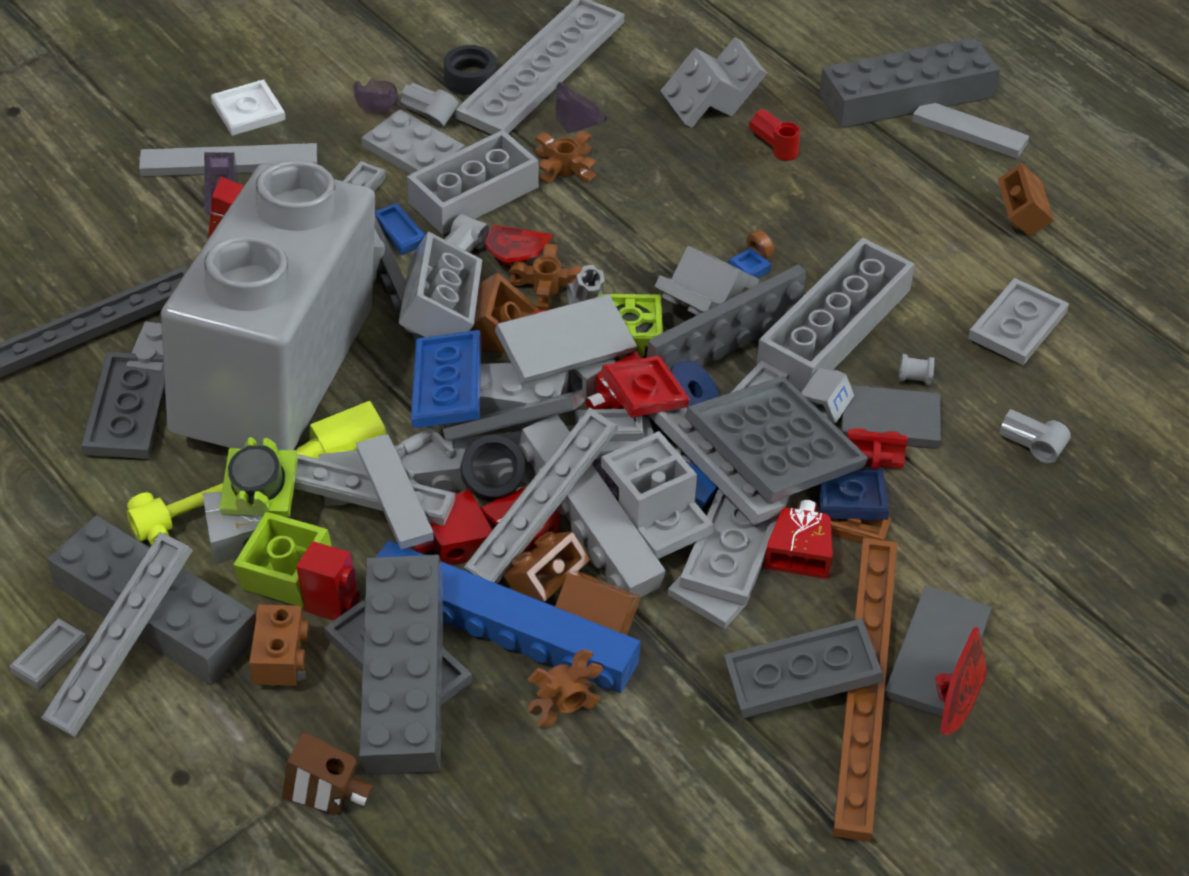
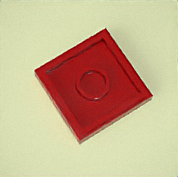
(645, 386)

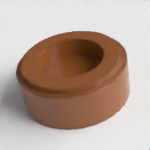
(761, 244)

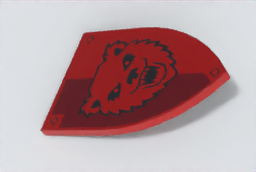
(515, 244)
(962, 687)

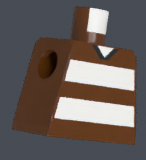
(322, 776)

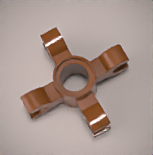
(565, 157)
(544, 275)
(564, 688)

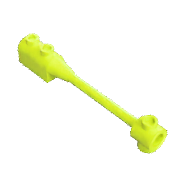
(329, 435)

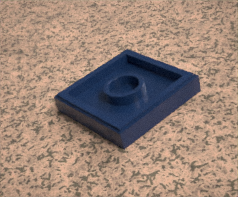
(855, 496)

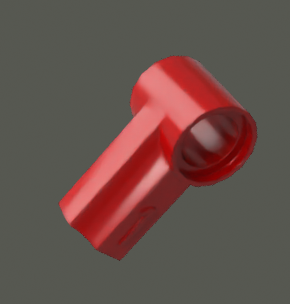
(780, 135)

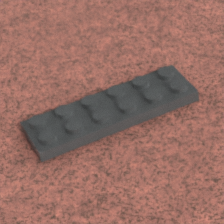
(730, 323)

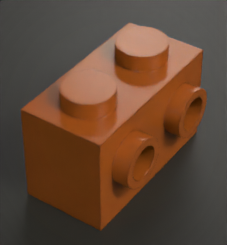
(1025, 200)
(546, 565)
(598, 601)
(278, 645)

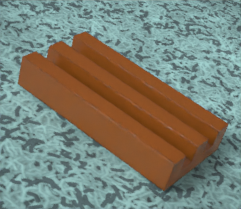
(855, 531)

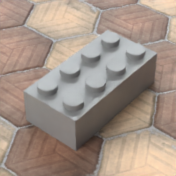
(473, 181)
(440, 289)

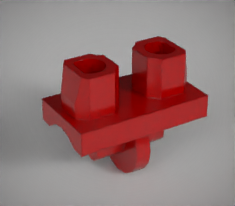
(881, 448)

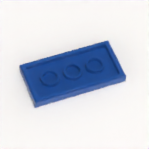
(446, 379)

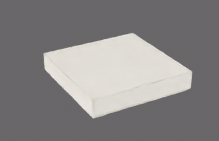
(248, 107)

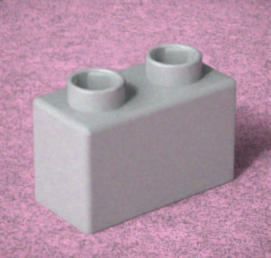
(269, 307)

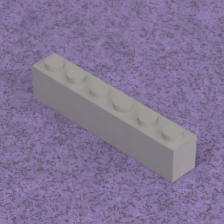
(597, 516)

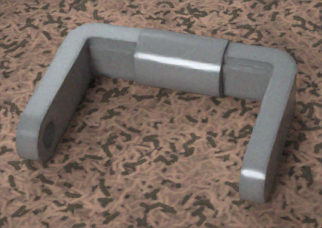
(417, 441)

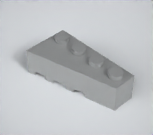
(503, 389)

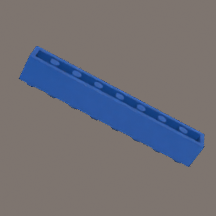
(530, 625)

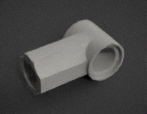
(434, 106)
(468, 233)
(586, 285)
(1044, 440)

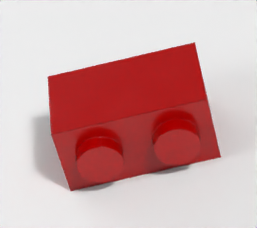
(327, 581)

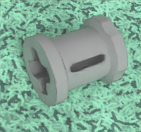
(916, 369)

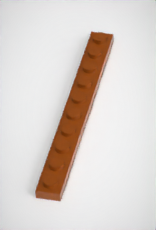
(865, 705)

